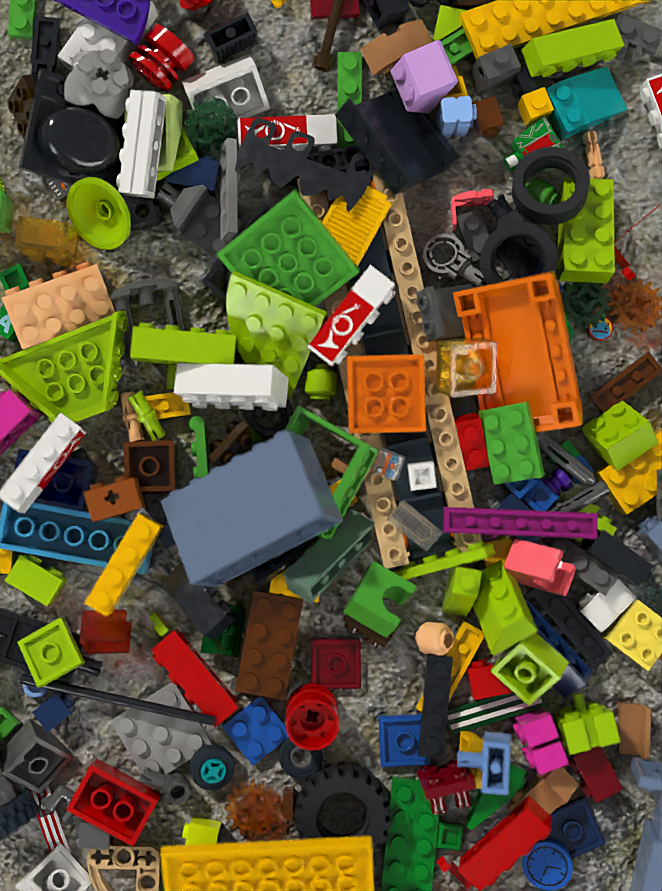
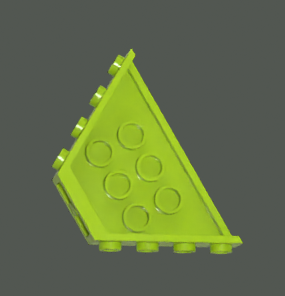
(72, 371)

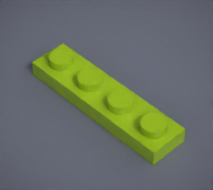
(453, 558)

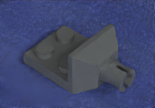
(196, 216)

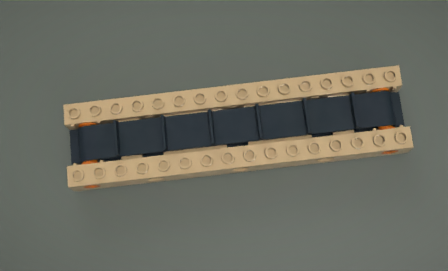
(390, 334)

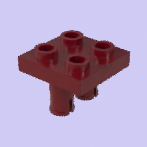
(444, 781)

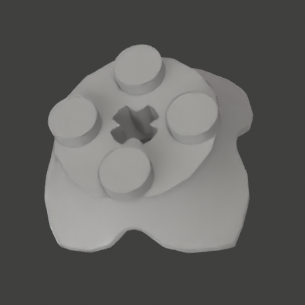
(84, 87)

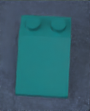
(584, 102)

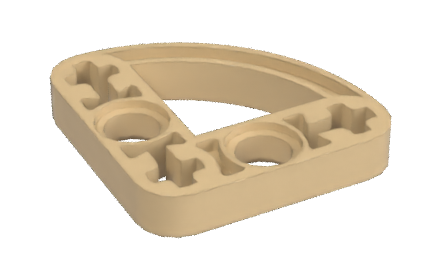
(143, 867)

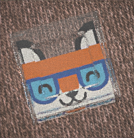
(388, 464)

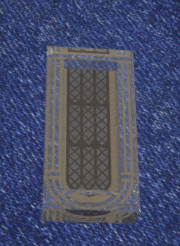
(414, 525)

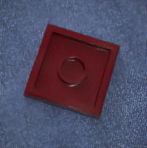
(336, 662)

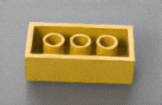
(635, 481)

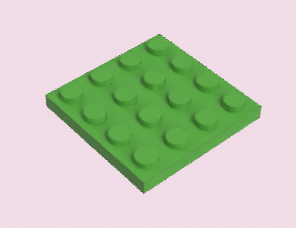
(291, 252)

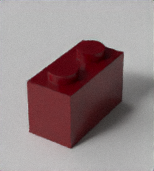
(596, 773)

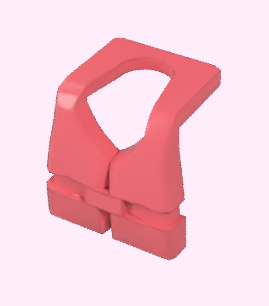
(470, 199)

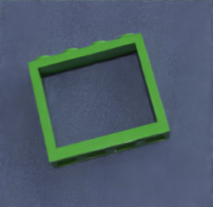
(357, 468)

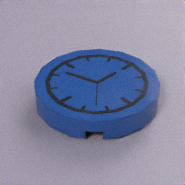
(548, 865)

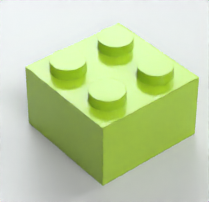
(620, 435)
(530, 667)

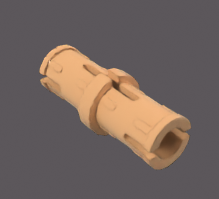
(130, 417)

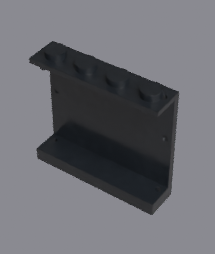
(397, 143)

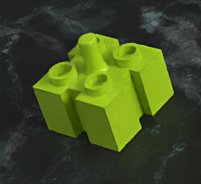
(586, 726)

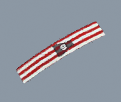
(50, 823)

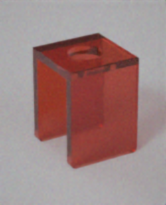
(105, 633)

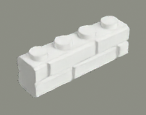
(141, 144)

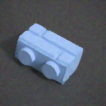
(456, 116)

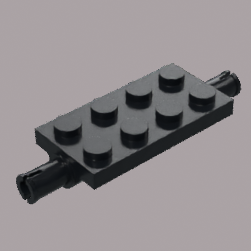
(18, 626)

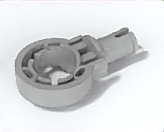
(450, 268)

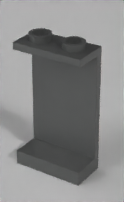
(440, 312)

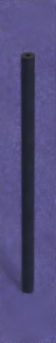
(123, 701)

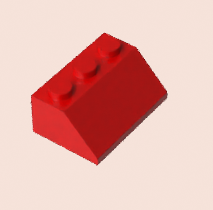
(114, 802)

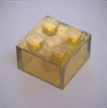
(47, 240)
(466, 366)

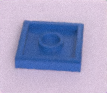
(400, 740)

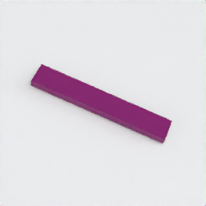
(520, 522)

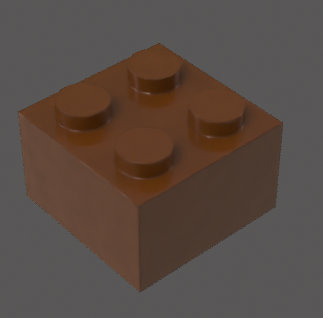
(153, 464)

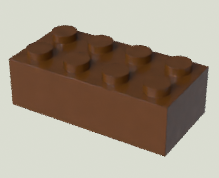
(269, 644)

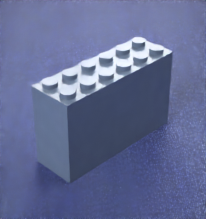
(250, 510)

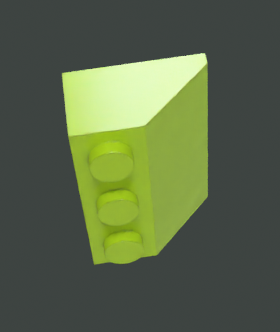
(502, 609)

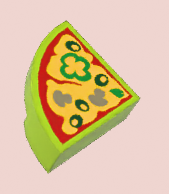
(161, 625)

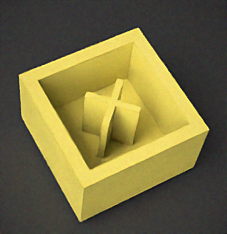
(637, 634)

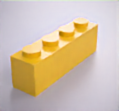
(124, 564)

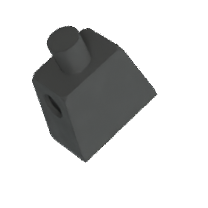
(498, 69)

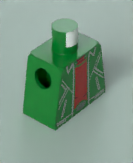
(533, 138)

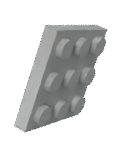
(159, 739)

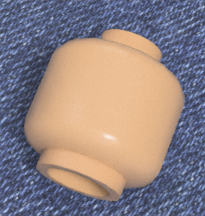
(434, 638)

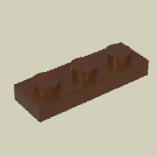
(626, 382)

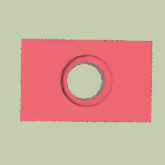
(539, 567)

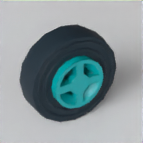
(209, 776)

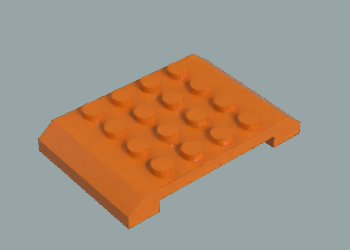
(531, 347)

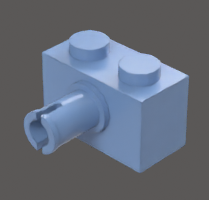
(492, 762)

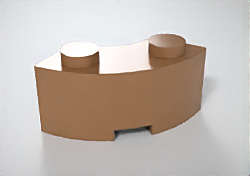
(387, 50)
(547, 789)

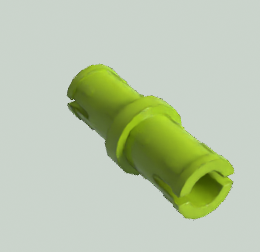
(146, 415)

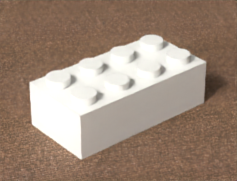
(93, 37)
(231, 386)

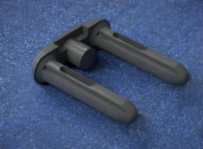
(145, 290)
(573, 466)

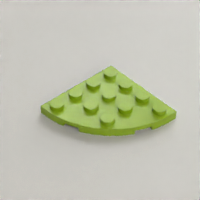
(271, 326)

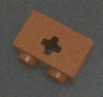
(102, 508)

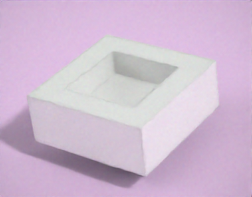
(421, 475)

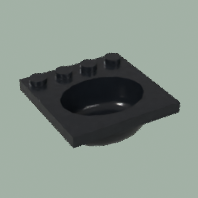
(69, 139)

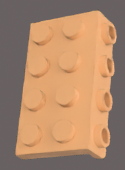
(58, 304)

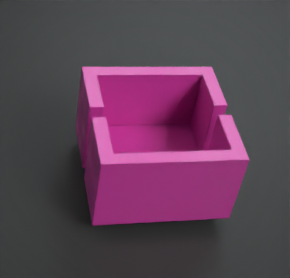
(537, 734)

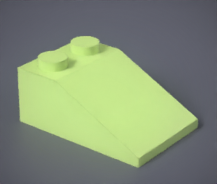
(171, 133)

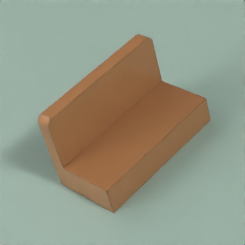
(634, 729)

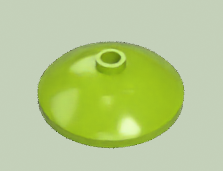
(98, 213)

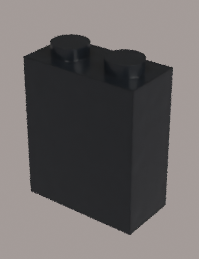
(618, 557)

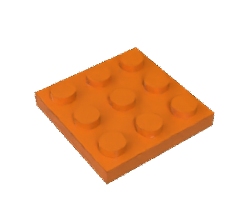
(386, 393)

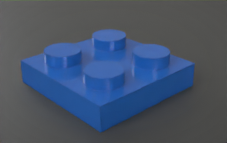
(256, 729)

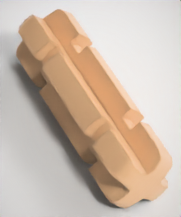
(593, 155)

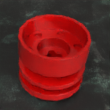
(164, 54)
(307, 728)

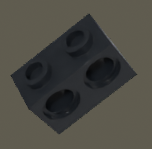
(135, 204)

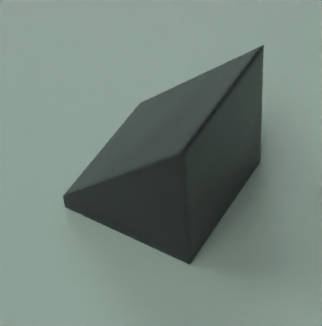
(80, 454)

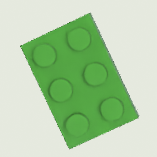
(511, 443)

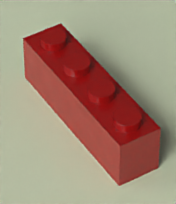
(194, 676)
(505, 844)

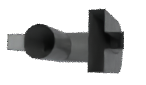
(52, 801)

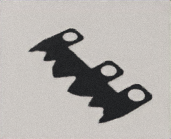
(289, 163)

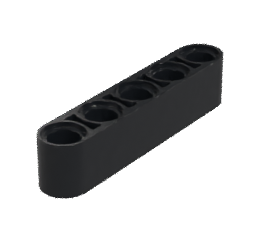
(339, 157)

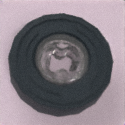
(296, 768)

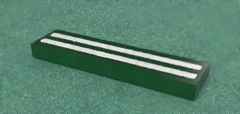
(487, 711)

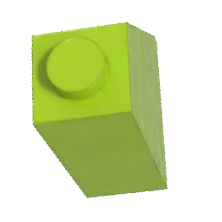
(461, 590)

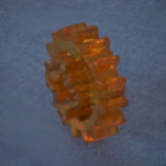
(638, 315)
(242, 807)

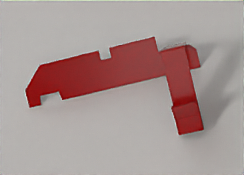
(618, 257)
(444, 866)

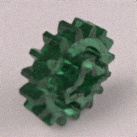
(210, 114)
(577, 310)

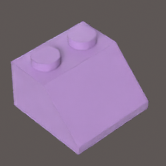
(424, 77)

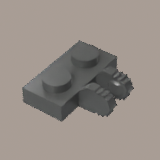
(638, 36)

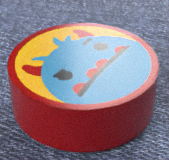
(601, 331)

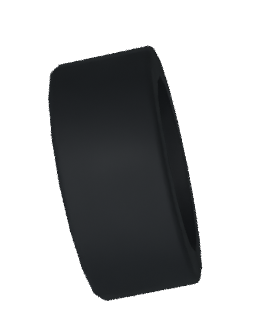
(269, 432)

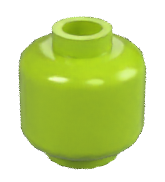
(321, 383)

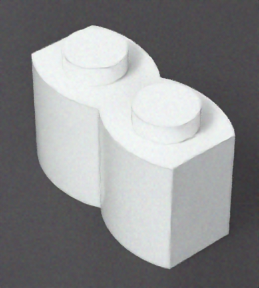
(603, 610)

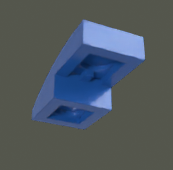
(535, 493)

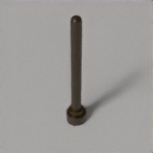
(322, 60)

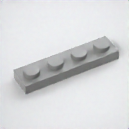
(228, 190)

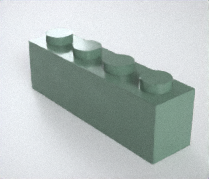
(330, 557)

